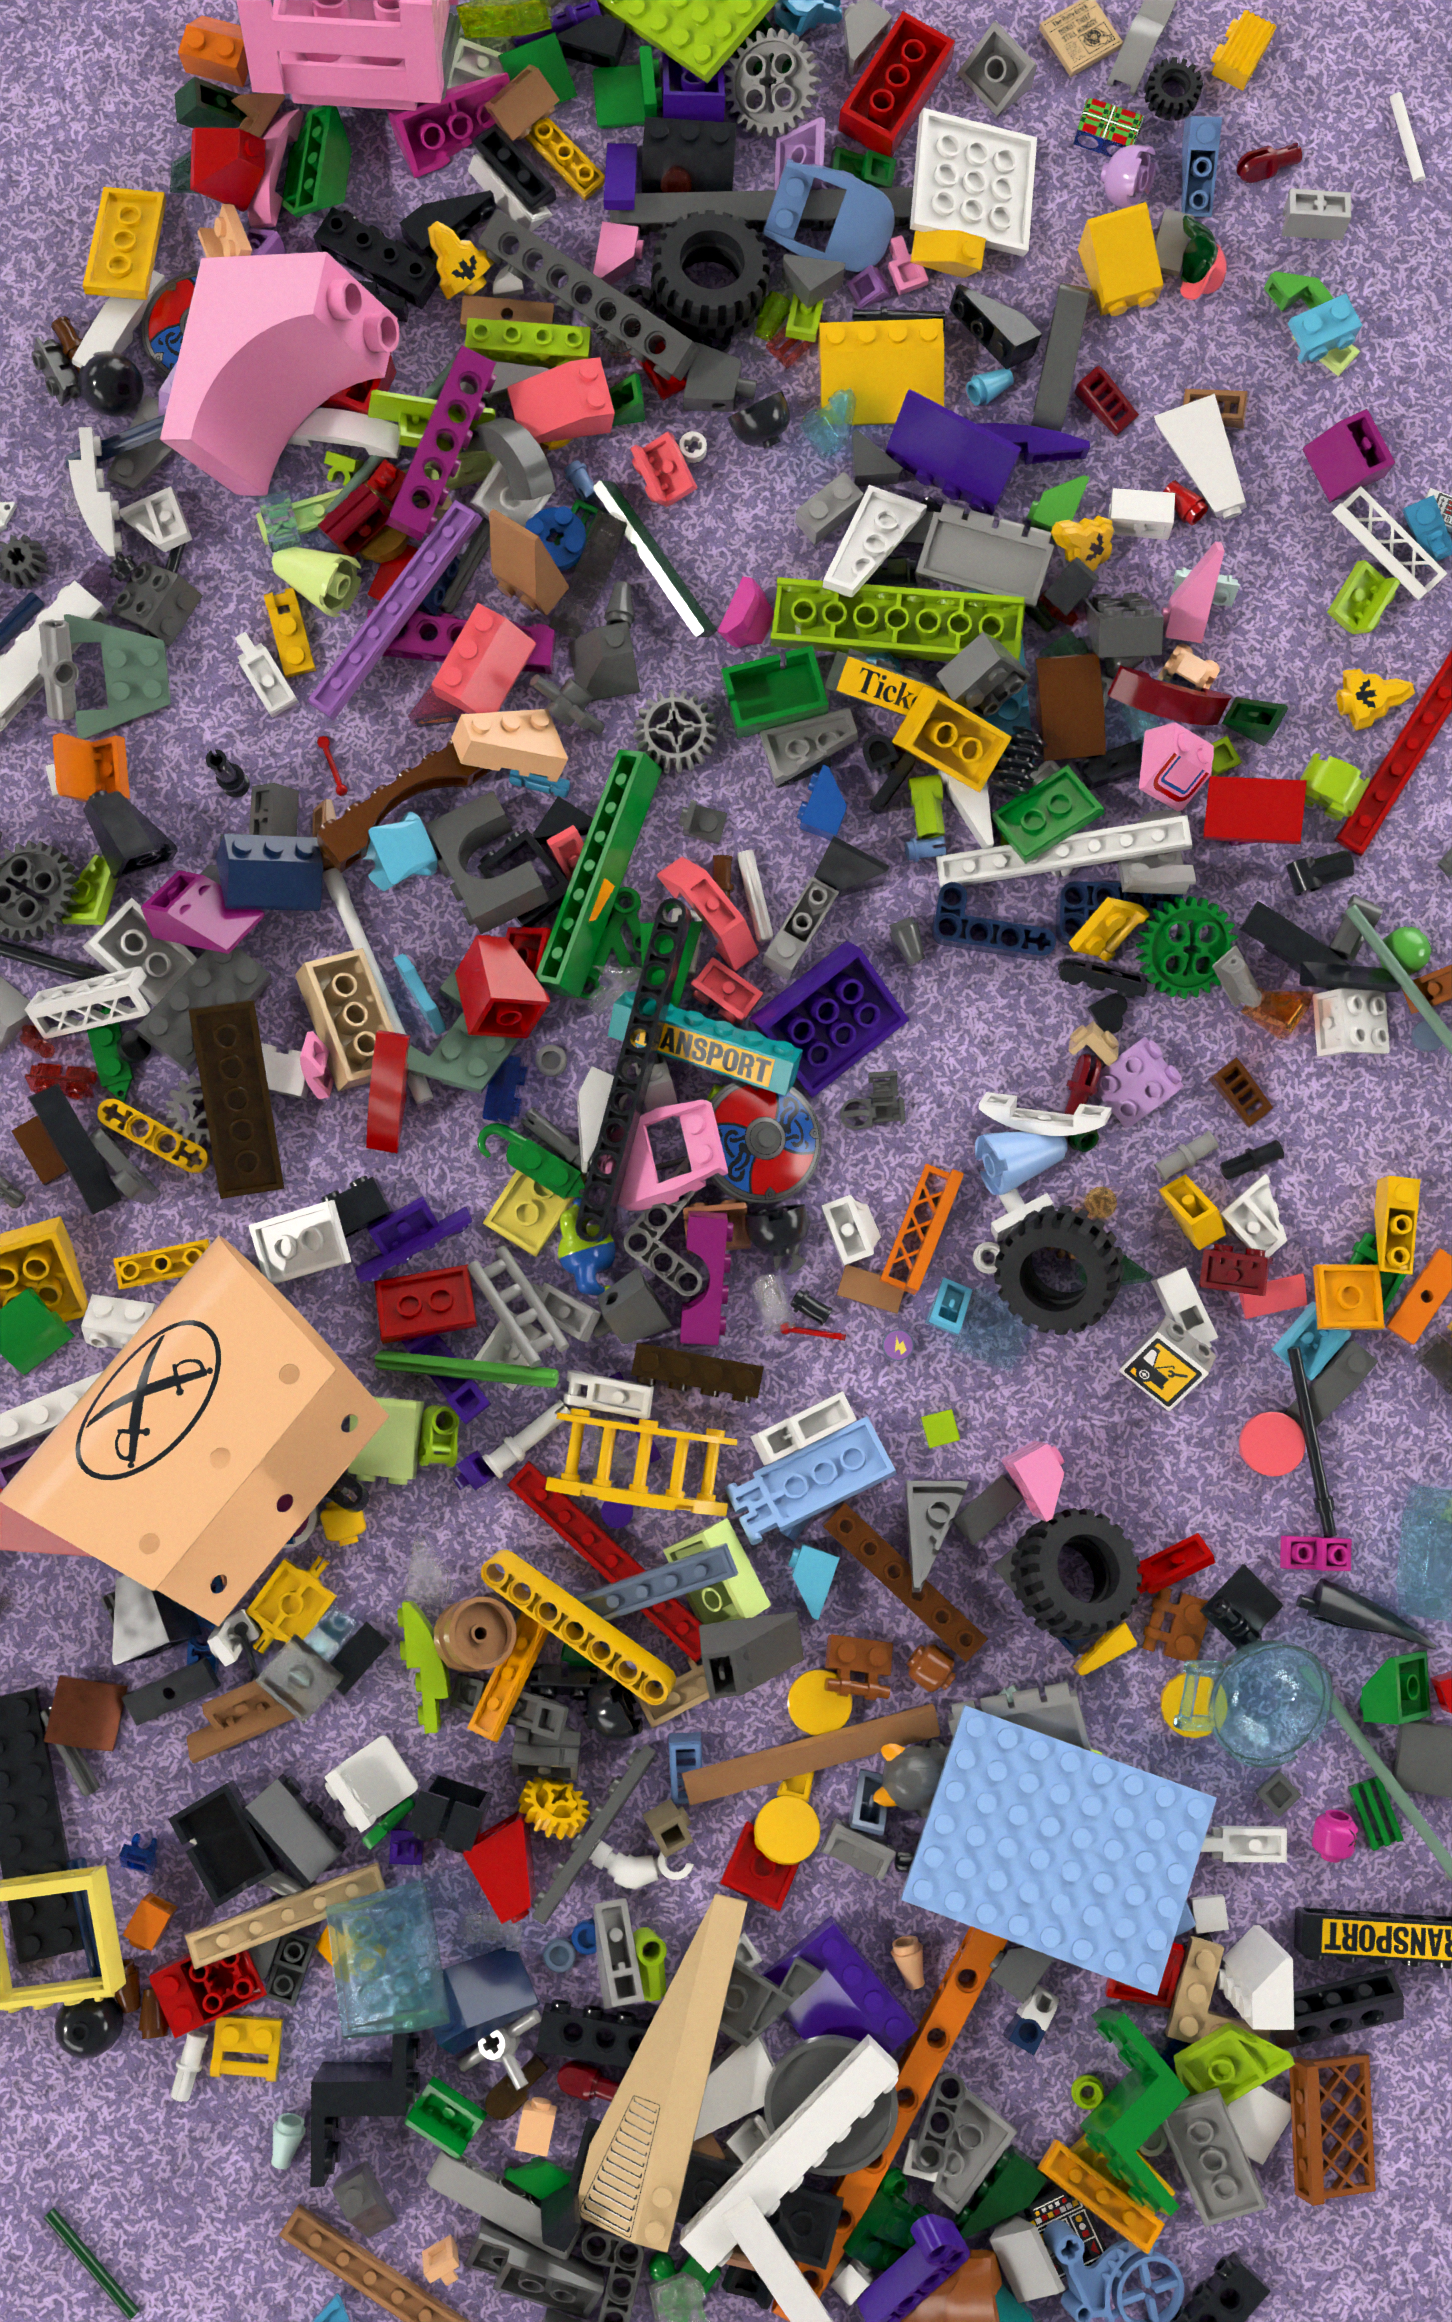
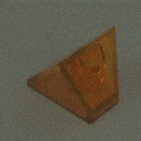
(1279, 1011)

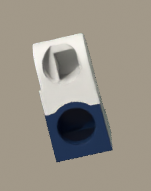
(1032, 2019)

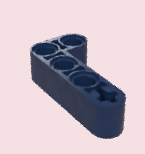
(1088, 903)
(992, 928)

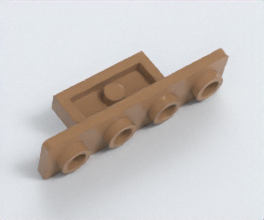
(236, 1719)

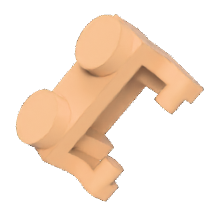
(1190, 667)

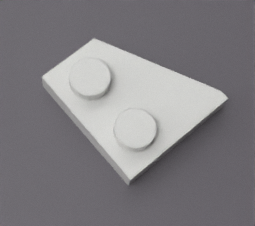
(1256, 1218)

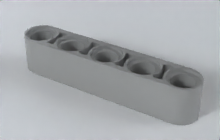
(492, 2198)

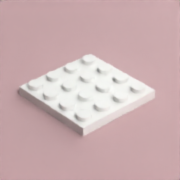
(974, 181)

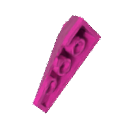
(443, 129)

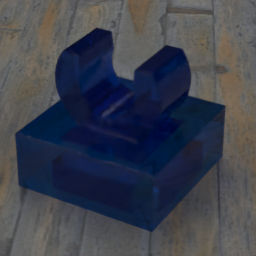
(138, 1858)

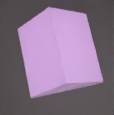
(803, 146)

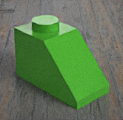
(1057, 504)

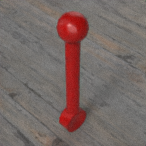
(323, 742)
(812, 1332)

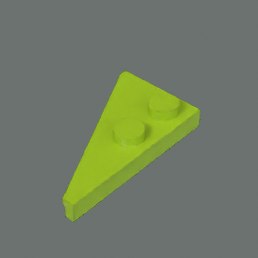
(95, 894)

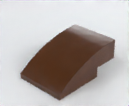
(1070, 706)

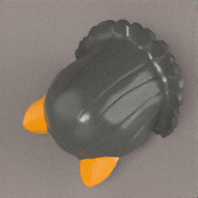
(911, 1776)

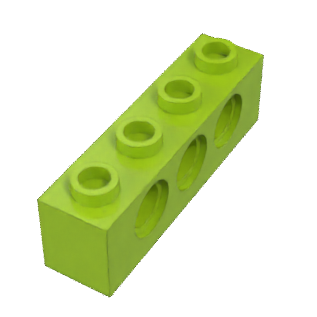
(528, 342)

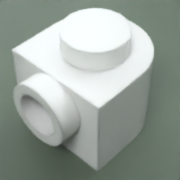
(851, 2279)

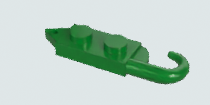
(111, 1068)
(535, 1162)

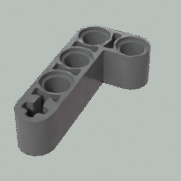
(620, 2266)

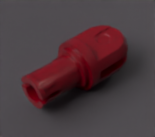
(1266, 161)
(1083, 1082)
(585, 2082)

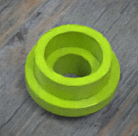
(1091, 2101)

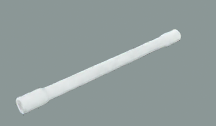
(341, 896)

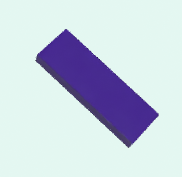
(620, 176)

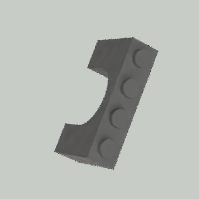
(488, 900)

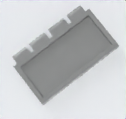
(983, 557)
(1053, 1715)

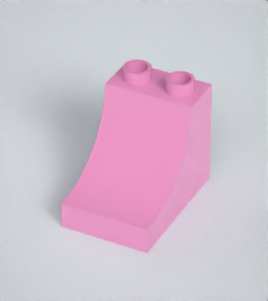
(263, 353)

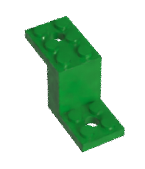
(1133, 2110)

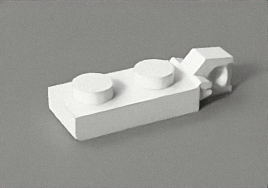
(265, 676)
(1247, 1843)

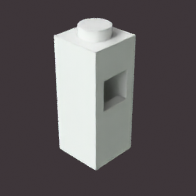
(1184, 1305)

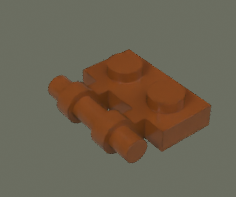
(1186, 1628)
(858, 1656)

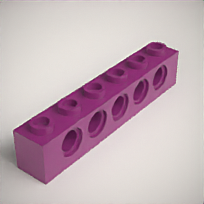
(467, 368)
(449, 627)

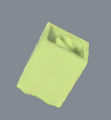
(394, 1446)

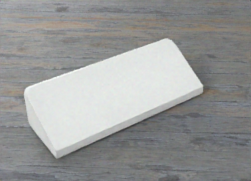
(505, 196)

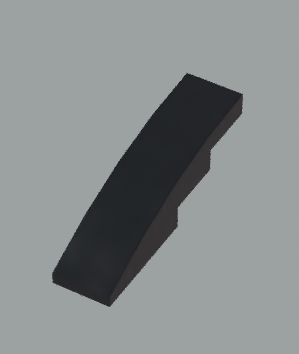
(1286, 939)
(74, 1148)

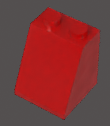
(499, 990)
(505, 1867)

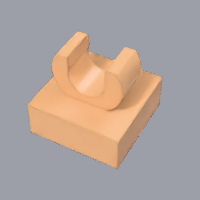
(441, 2261)

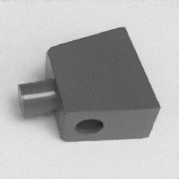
(715, 382)
(631, 1310)

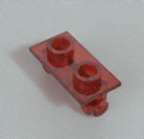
(74, 1084)

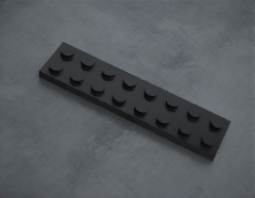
(33, 1831)
(802, 2222)

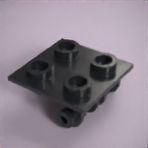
(1241, 1607)

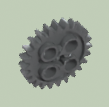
(44, 865)

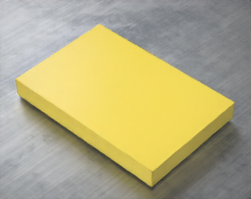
(527, 1213)

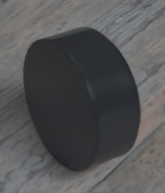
(133, 1047)

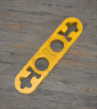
(155, 1133)

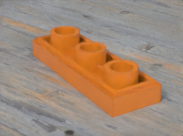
(1413, 1313)

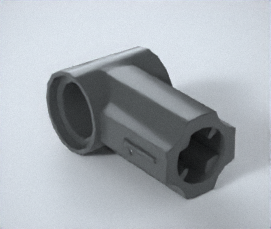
(1348, 938)

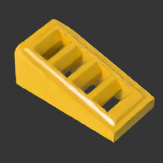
(1106, 1648)

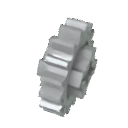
(187, 1102)

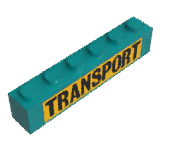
(715, 1046)

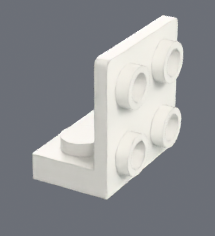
(1350, 1022)

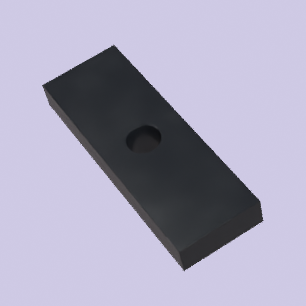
(158, 1697)

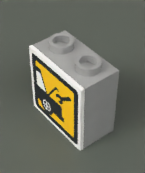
(1168, 1363)

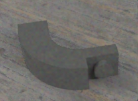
(519, 455)

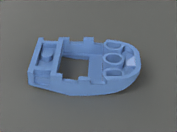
(861, 226)

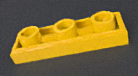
(575, 168)
(144, 1267)

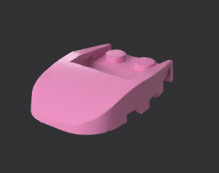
(704, 1148)

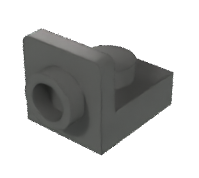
(702, 822)

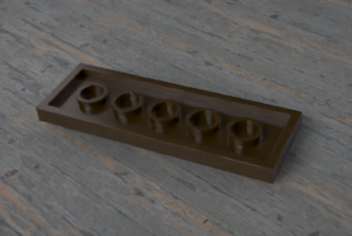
(236, 1098)

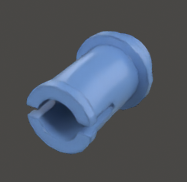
(580, 479)
(923, 848)

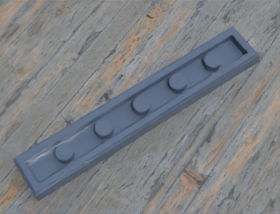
(659, 1584)

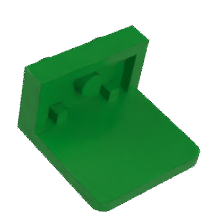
(627, 92)

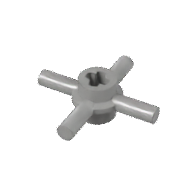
(504, 2051)

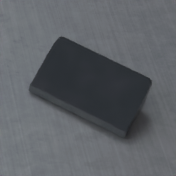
(560, 2218)

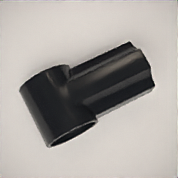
(1314, 873)

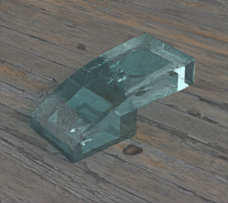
(280, 521)

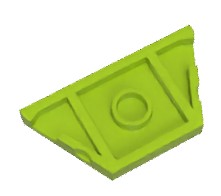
(1230, 2061)

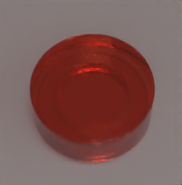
(676, 181)

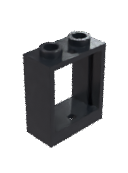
(514, 844)

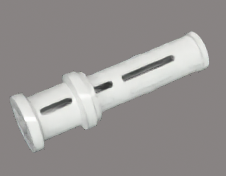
(515, 1448)

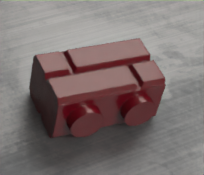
(355, 521)

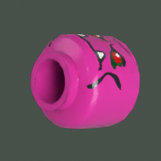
(1334, 1835)

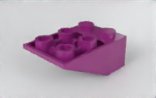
(193, 913)

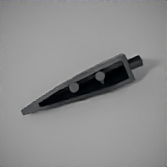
(1351, 1610)

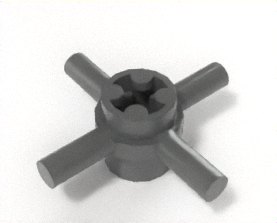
(568, 703)

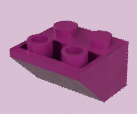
(1349, 456)

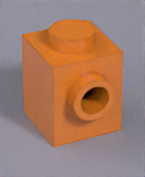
(149, 1922)

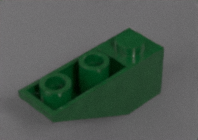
(1004, 2193)

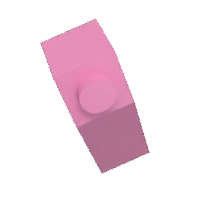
(1192, 600)

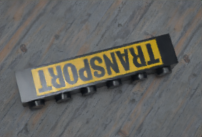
(1373, 1936)

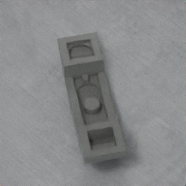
(530, 1711)

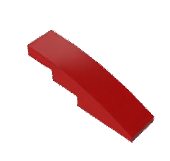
(387, 1091)

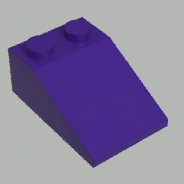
(689, 96)

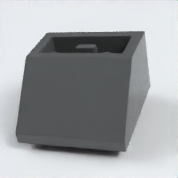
(983, 676)

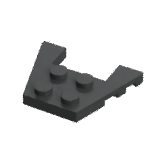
(757, 2002)

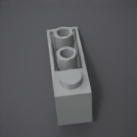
(799, 928)

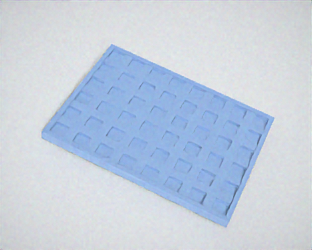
(1059, 1849)

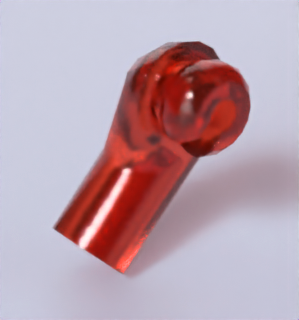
(32, 1041)

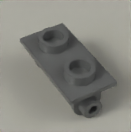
(50, 359)

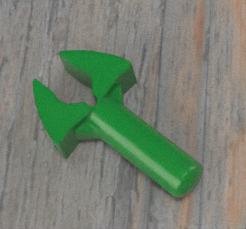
(388, 1823)

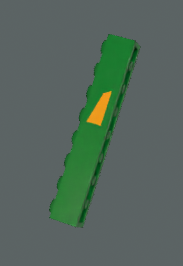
(598, 873)

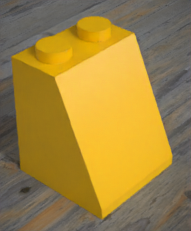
(1121, 260)

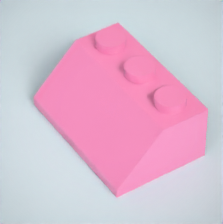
(1037, 1476)

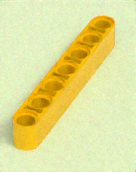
(594, 1626)

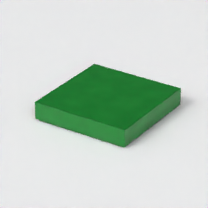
(548, 58)

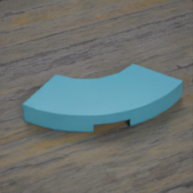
(420, 994)

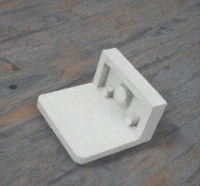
(370, 1783)

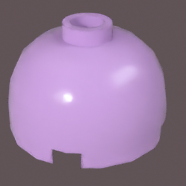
(1128, 173)

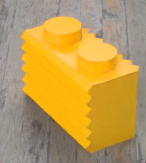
(1243, 50)

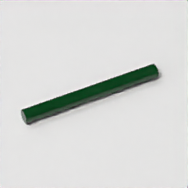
(91, 2263)

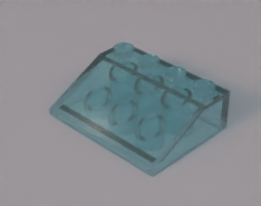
(387, 1963)

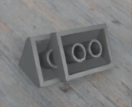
(533, 2273)

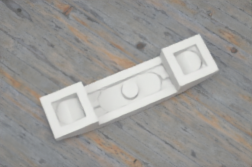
(349, 429)
(1004, 1110)

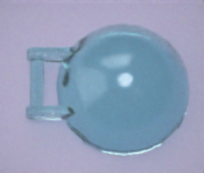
(1260, 1701)

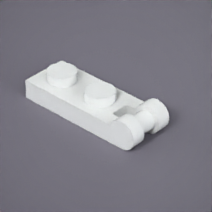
(609, 1394)

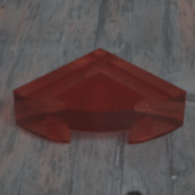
(1057, 613)

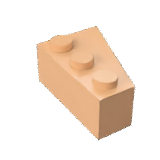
(511, 741)

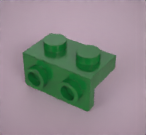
(445, 2117)

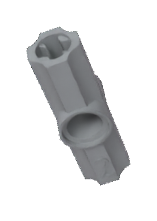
(55, 654)

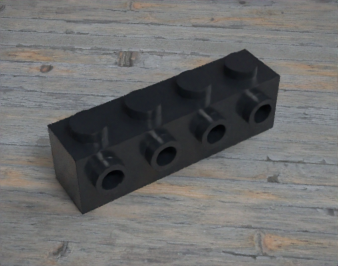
(377, 257)

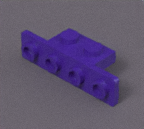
(407, 1233)

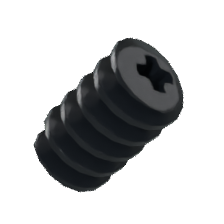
(1018, 762)

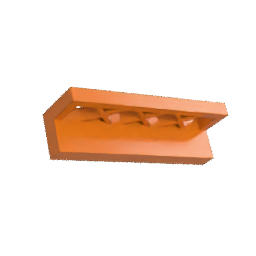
(933, 1231)

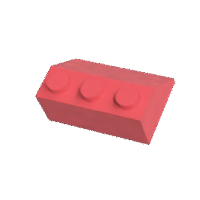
(483, 663)

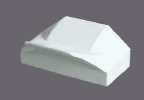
(851, 1228)

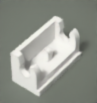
(1142, 513)

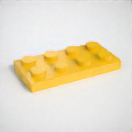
(124, 243)

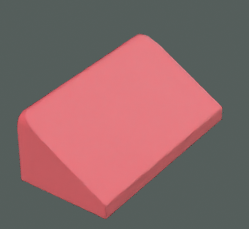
(1280, 1295)

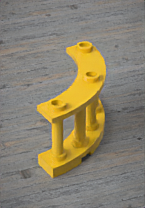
(638, 1492)

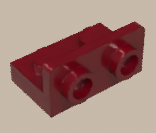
(1235, 1271)

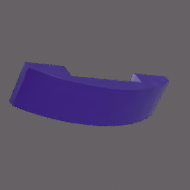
(461, 1394)

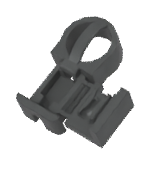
(884, 1103)

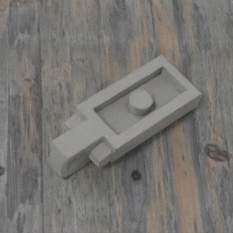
(567, 1311)

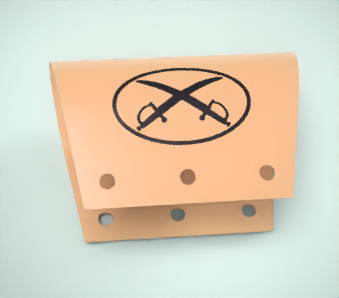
(198, 1436)

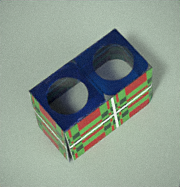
(1110, 122)

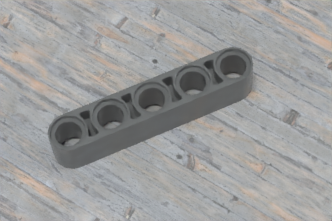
(1060, 357)

